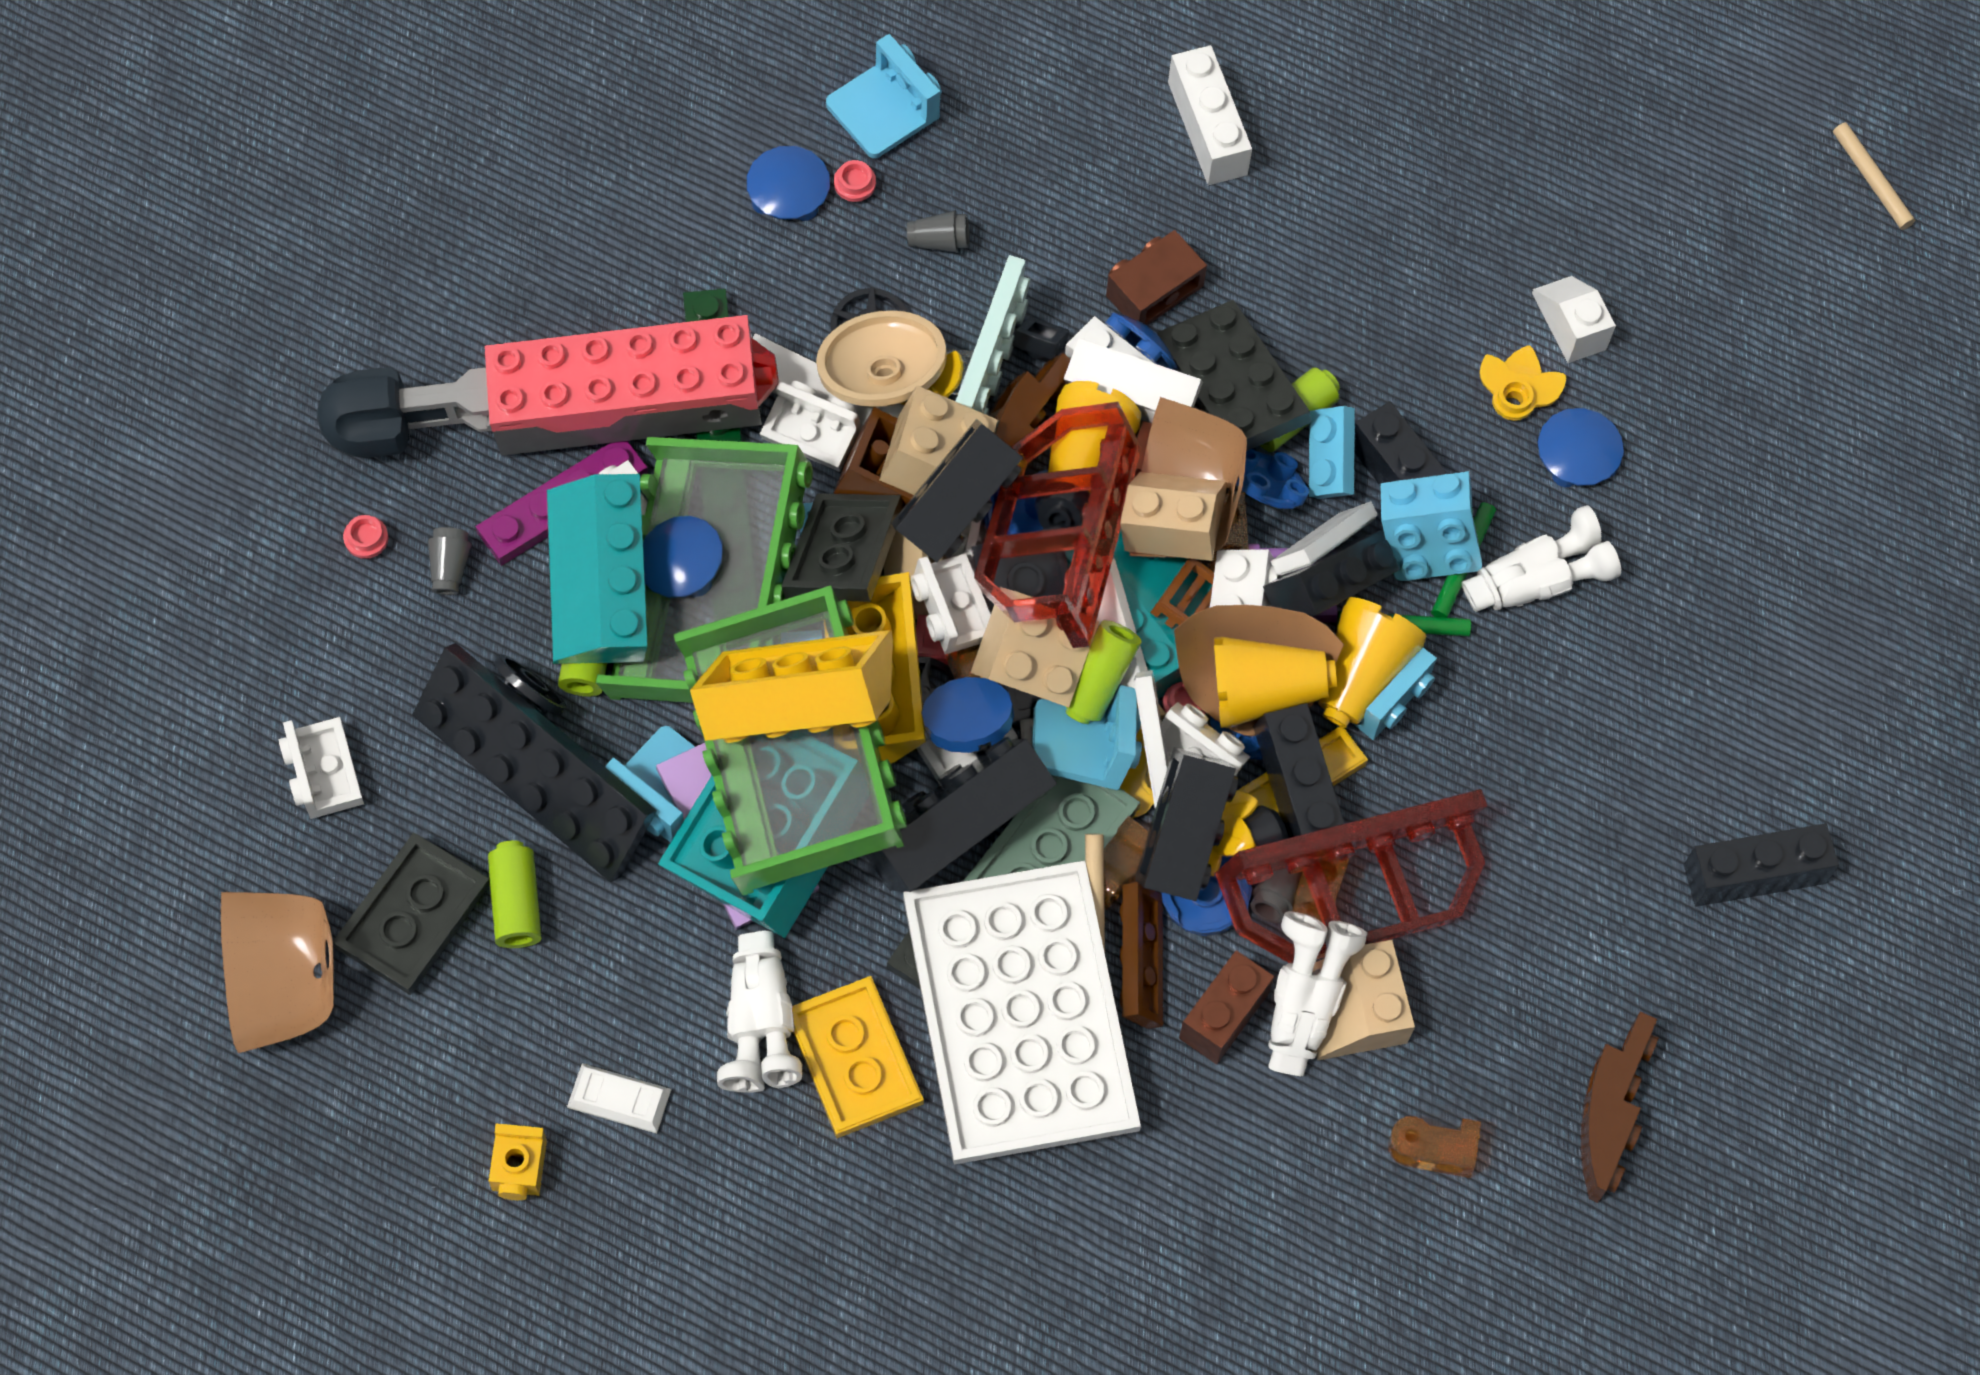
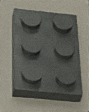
(843, 545)
(411, 913)

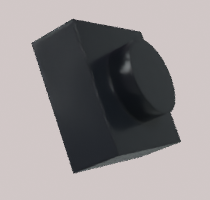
(1040, 338)

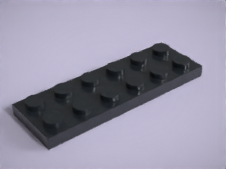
(533, 762)

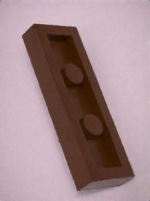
(1142, 956)

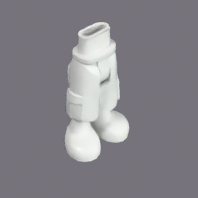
(1539, 566)
(1305, 997)
(759, 1010)

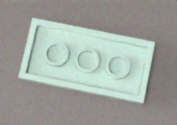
(996, 337)

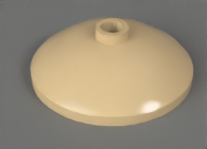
(881, 358)

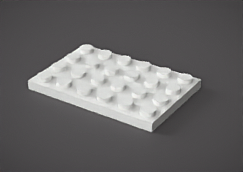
(1020, 1012)

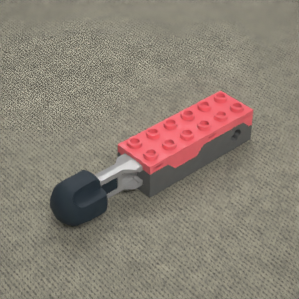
(567, 391)

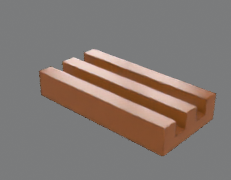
(1175, 614)

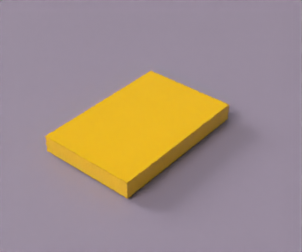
(854, 1057)

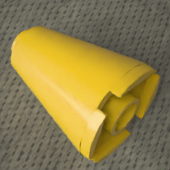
(1082, 446)
(1371, 657)
(1267, 678)

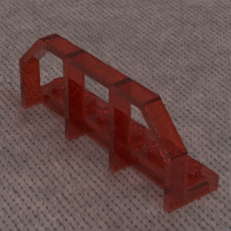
(1092, 541)
(1339, 844)

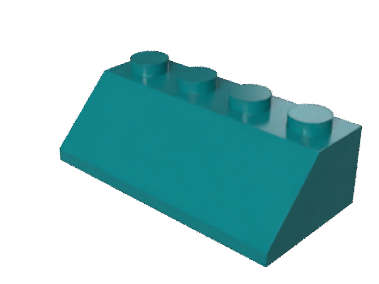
(597, 570)

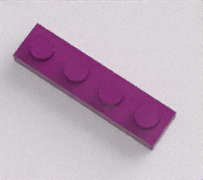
(526, 520)

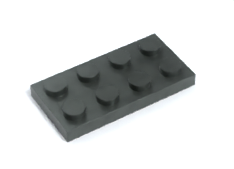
(1237, 374)

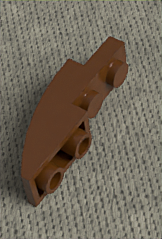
(1023, 398)
(1607, 1119)

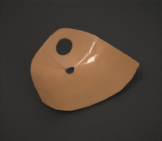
(1197, 446)
(1247, 622)
(270, 964)

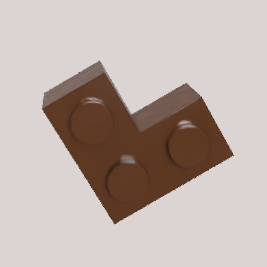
(868, 457)

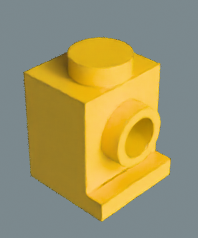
(519, 1141)

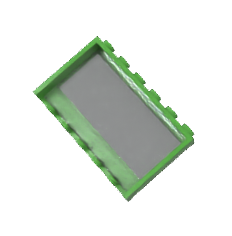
(756, 506)
(800, 795)

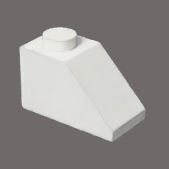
(1575, 317)

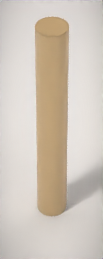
(1873, 176)
(1095, 867)

